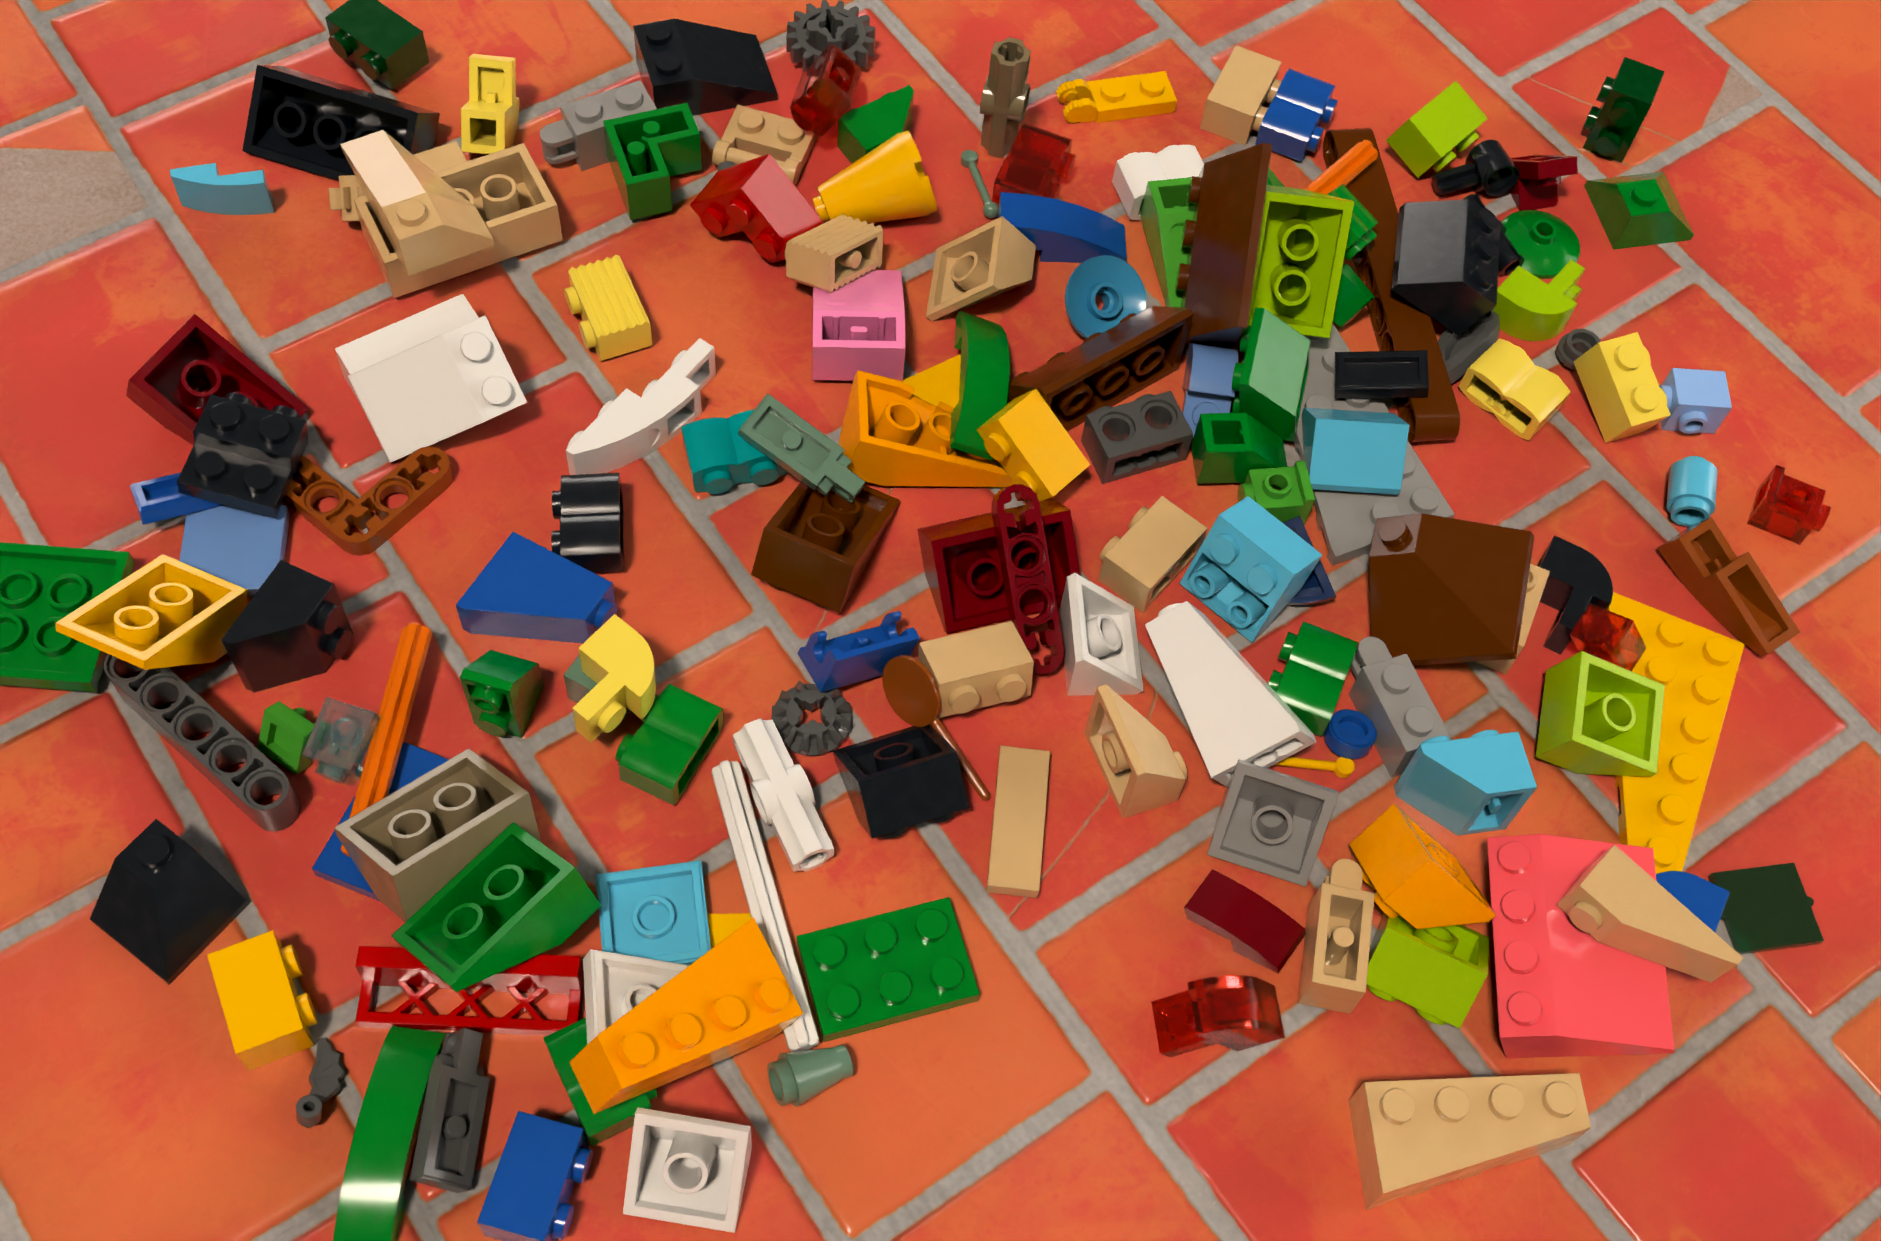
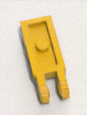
(1117, 98)

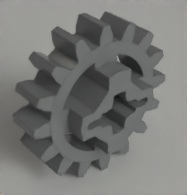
(829, 25)

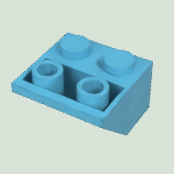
(1249, 567)
(1469, 781)

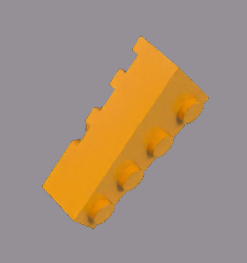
(699, 1017)

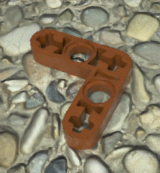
(355, 511)

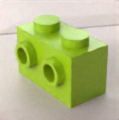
(1436, 129)

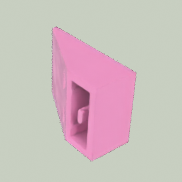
(860, 328)

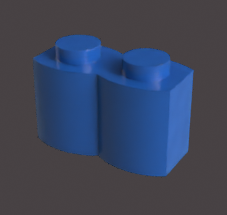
(1296, 115)

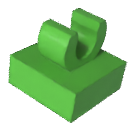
(285, 735)

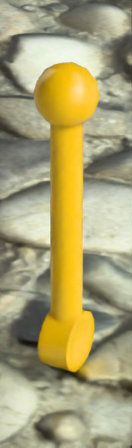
(1342, 767)

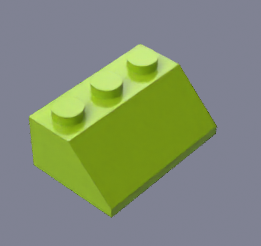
(1301, 258)

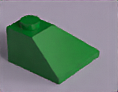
(1638, 210)

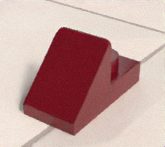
(1539, 179)

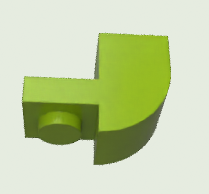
(1536, 309)

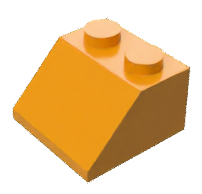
(1417, 874)

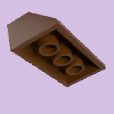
(1109, 364)

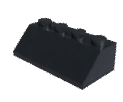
(307, 117)

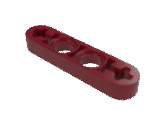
(1036, 577)

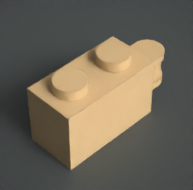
(1337, 941)

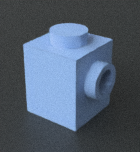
(1696, 400)

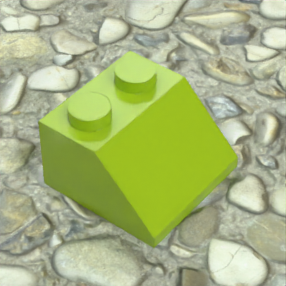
(1600, 718)
(1428, 968)

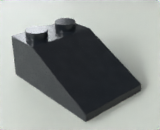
(701, 66)

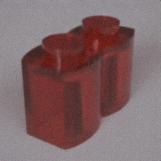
(1035, 164)

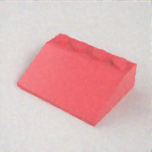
(1555, 982)

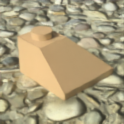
(979, 267)
(1133, 755)

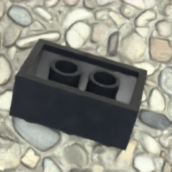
(1447, 260)

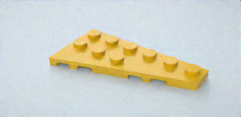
(1698, 684)

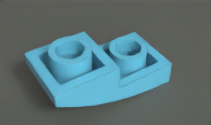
(232, 194)

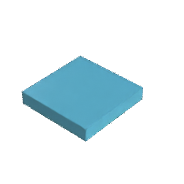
(655, 912)

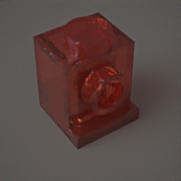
(1788, 507)
(1608, 637)

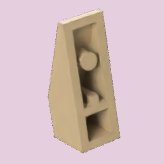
(1637, 915)

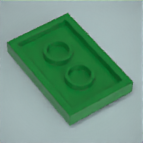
(886, 969)

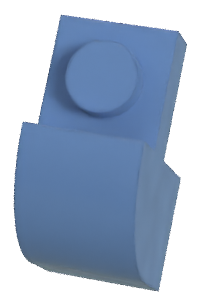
(1207, 381)

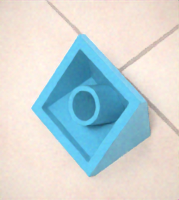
(1354, 450)

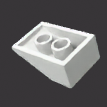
(437, 389)

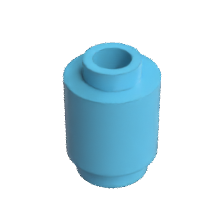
(1691, 490)

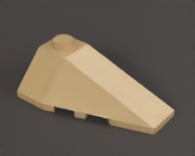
(415, 207)

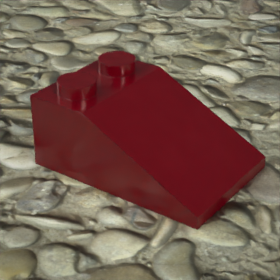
(190, 368)

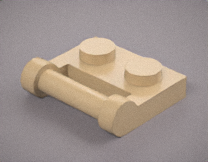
(759, 133)

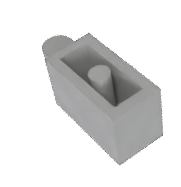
(582, 129)
(1395, 703)

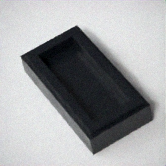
(1381, 374)

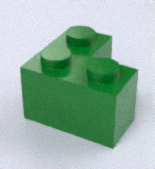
(648, 151)

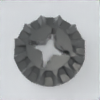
(811, 737)

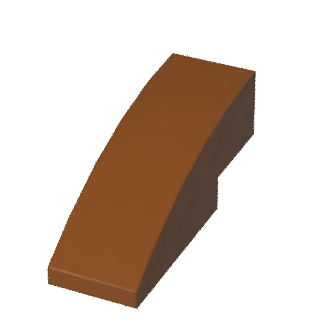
(1729, 587)

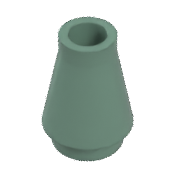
(807, 1073)

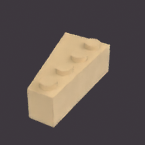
(1455, 1128)

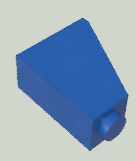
(536, 596)

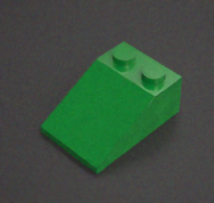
(498, 911)

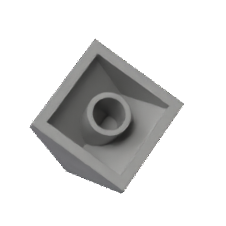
(1271, 822)

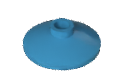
(1116, 285)

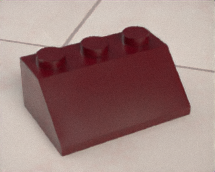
(966, 568)

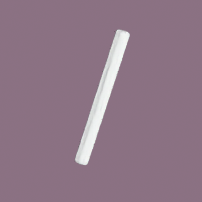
(762, 893)

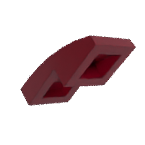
(1247, 919)

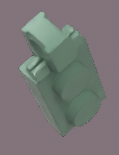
(800, 449)

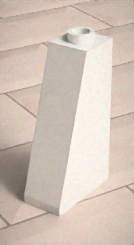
(1223, 696)

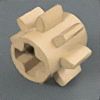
(342, 197)

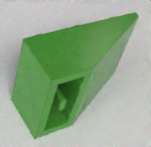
(1163, 221)

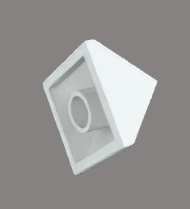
(1098, 640)
(687, 1169)

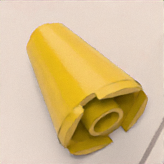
(879, 185)

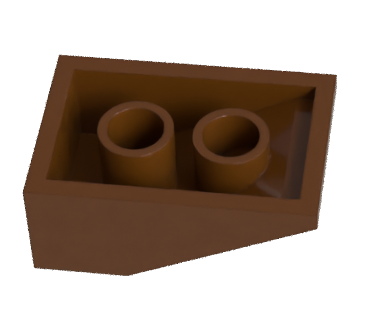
(823, 543)

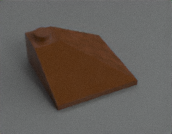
(1448, 588)

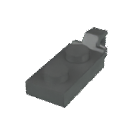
(452, 1115)

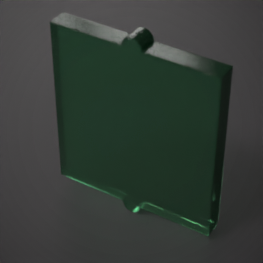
(1767, 909)

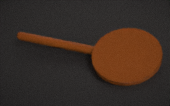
(917, 701)

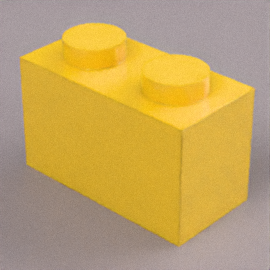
(1033, 445)
(262, 1000)

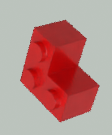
(759, 202)

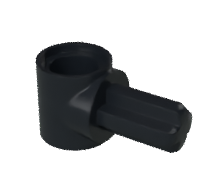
(1485, 169)

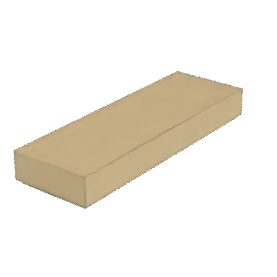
(1018, 822)

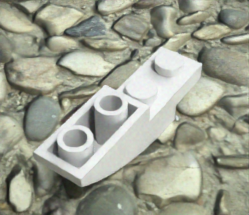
(639, 425)

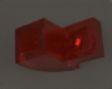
(1221, 1011)

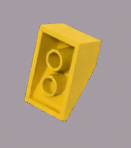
(159, 616)

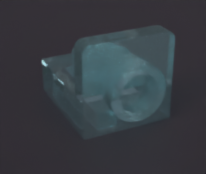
(340, 740)

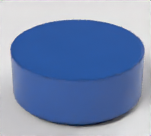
(1350, 734)

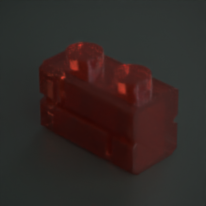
(825, 91)

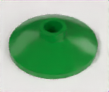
(1542, 241)

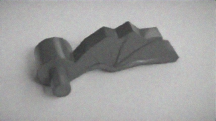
(324, 1083)

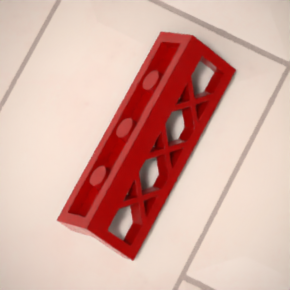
(537, 975)

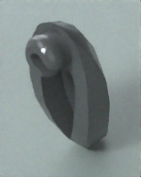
(1463, 350)

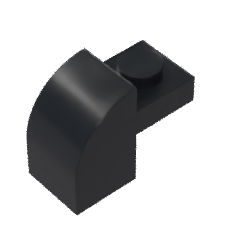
(1572, 585)

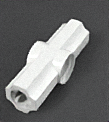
(783, 795)

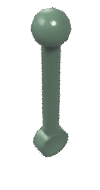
(969, 159)

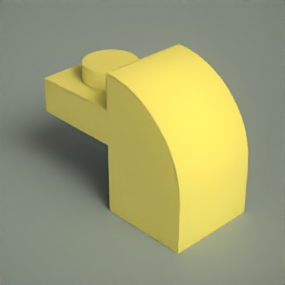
(493, 109)
(624, 676)

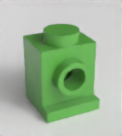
(1280, 491)

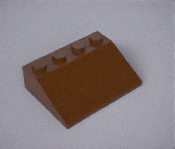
(1223, 245)

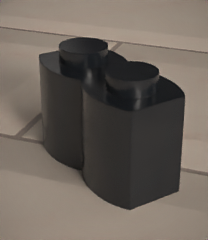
(590, 521)

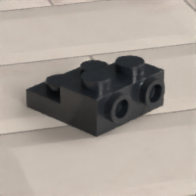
(244, 454)

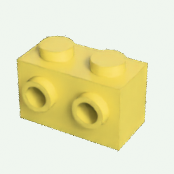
(1622, 387)

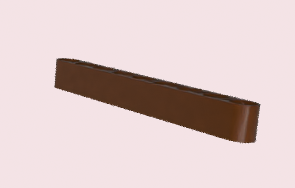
(1394, 319)

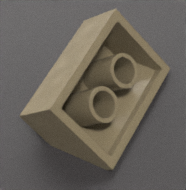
(433, 829)

